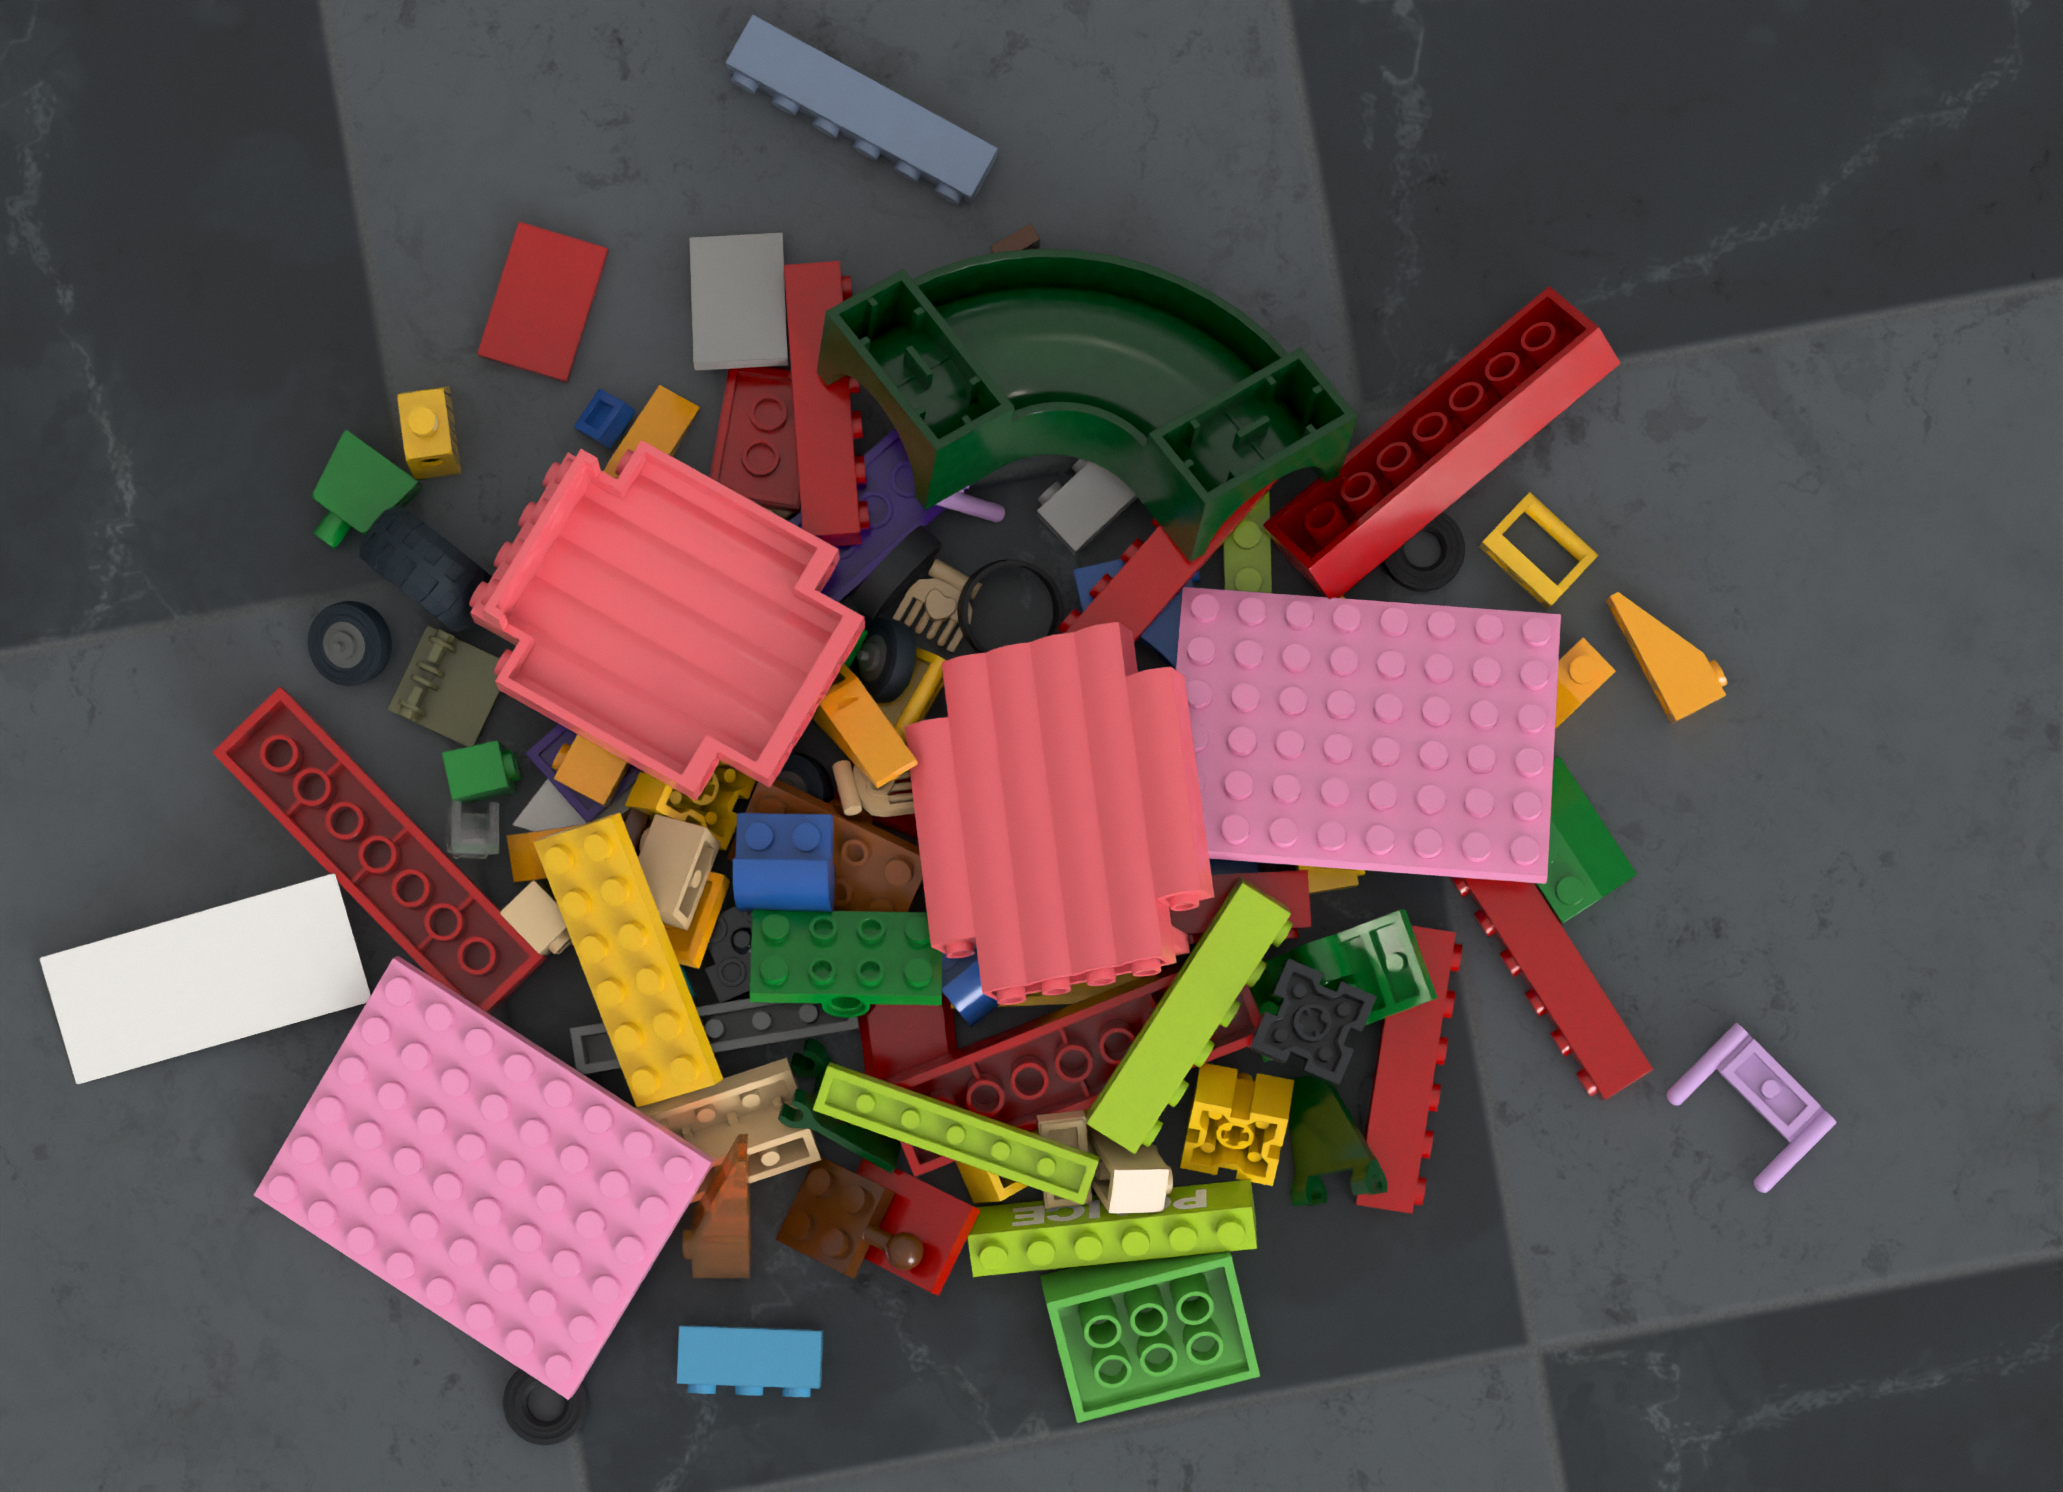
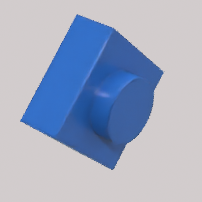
(605, 419)

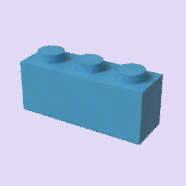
(749, 1359)

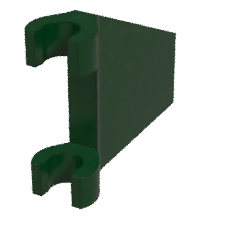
(1327, 1143)
(872, 1146)

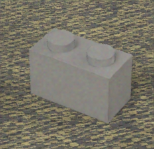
(1084, 504)

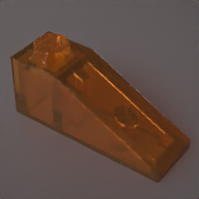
(722, 1220)

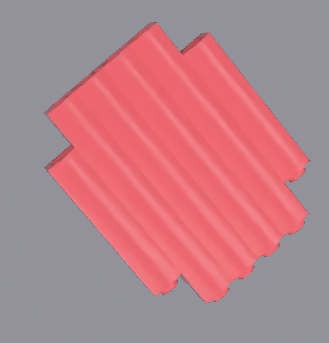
(666, 618)
(1059, 814)

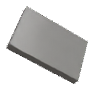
(738, 301)

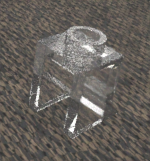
(472, 833)

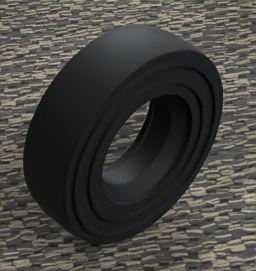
(1441, 572)
(537, 1431)

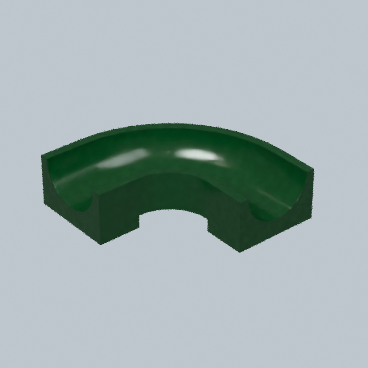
(1090, 365)

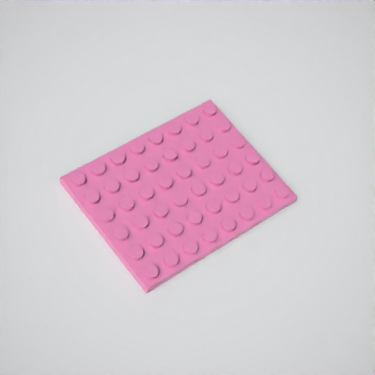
(1372, 732)
(484, 1177)

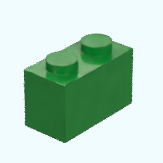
(481, 772)

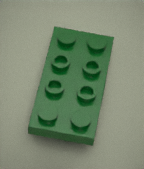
(1373, 957)
(844, 960)

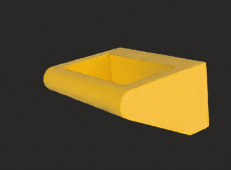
(1521, 568)
(919, 694)

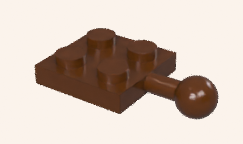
(840, 1218)

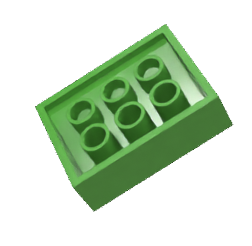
(1148, 1330)

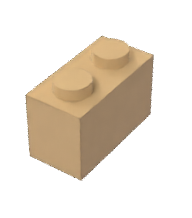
(677, 866)
(538, 919)
(1129, 1180)

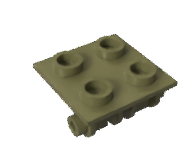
(447, 687)

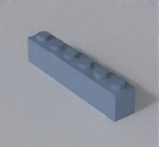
(861, 110)

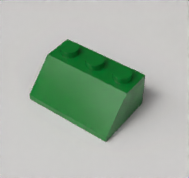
(1582, 852)

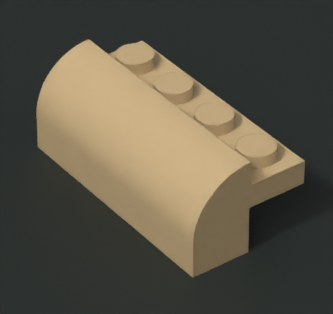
(736, 1106)

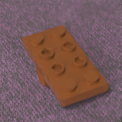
(871, 865)

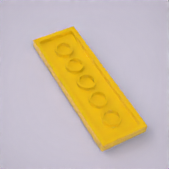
(628, 960)

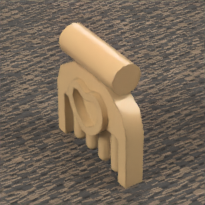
(940, 603)
(859, 792)

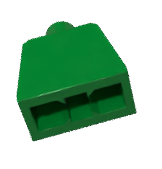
(358, 489)

